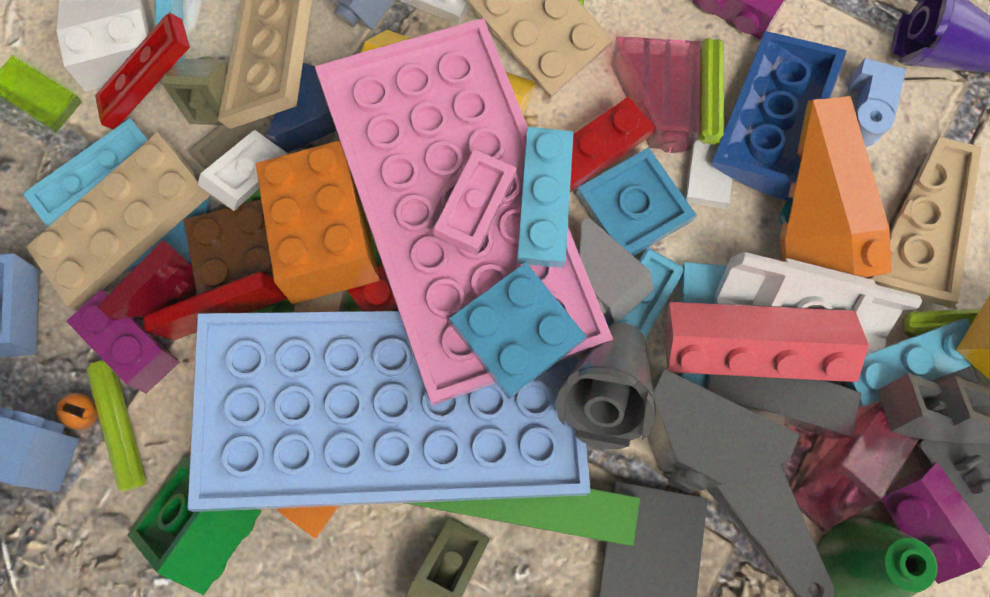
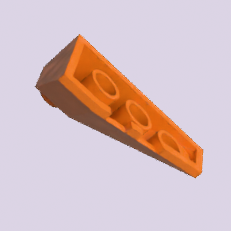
(836, 201)

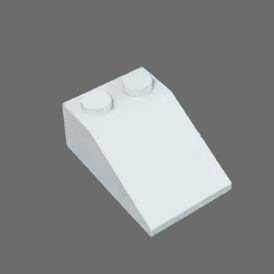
(100, 36)

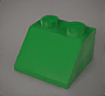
(188, 544)

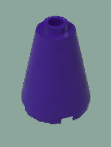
(944, 36)

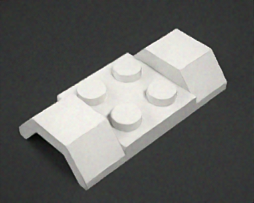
(796, 284)

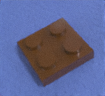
(228, 245)

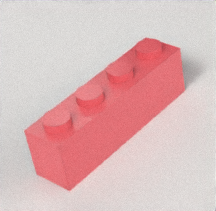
(764, 341)

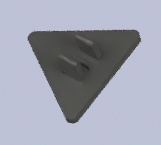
(967, 469)

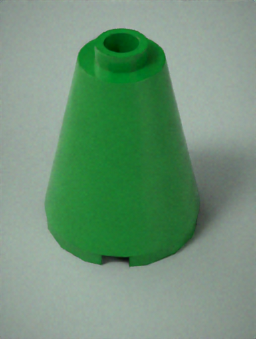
(875, 560)

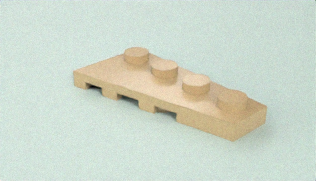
(934, 225)

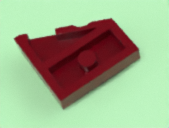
(153, 285)

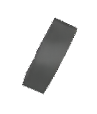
(803, 403)
(937, 412)

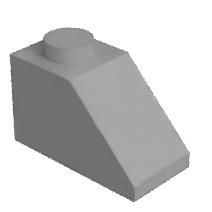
(613, 272)

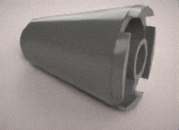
(610, 391)

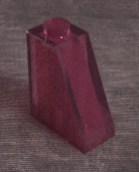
(665, 86)
(854, 471)

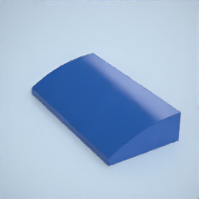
(770, 112)

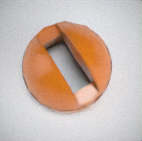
(69, 419)

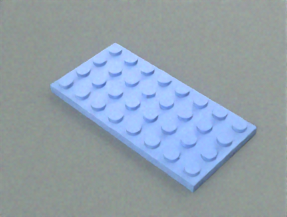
(340, 417)

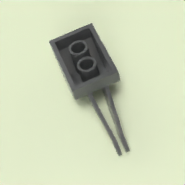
(738, 460)

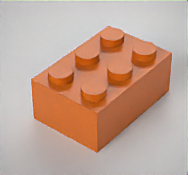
(315, 224)

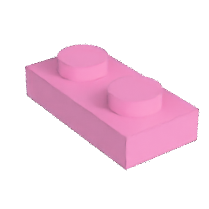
(474, 202)

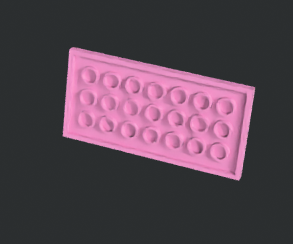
(407, 133)

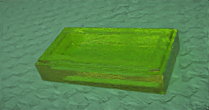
(36, 94)

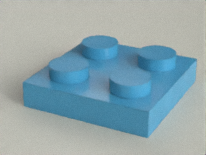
(636, 202)
(517, 330)

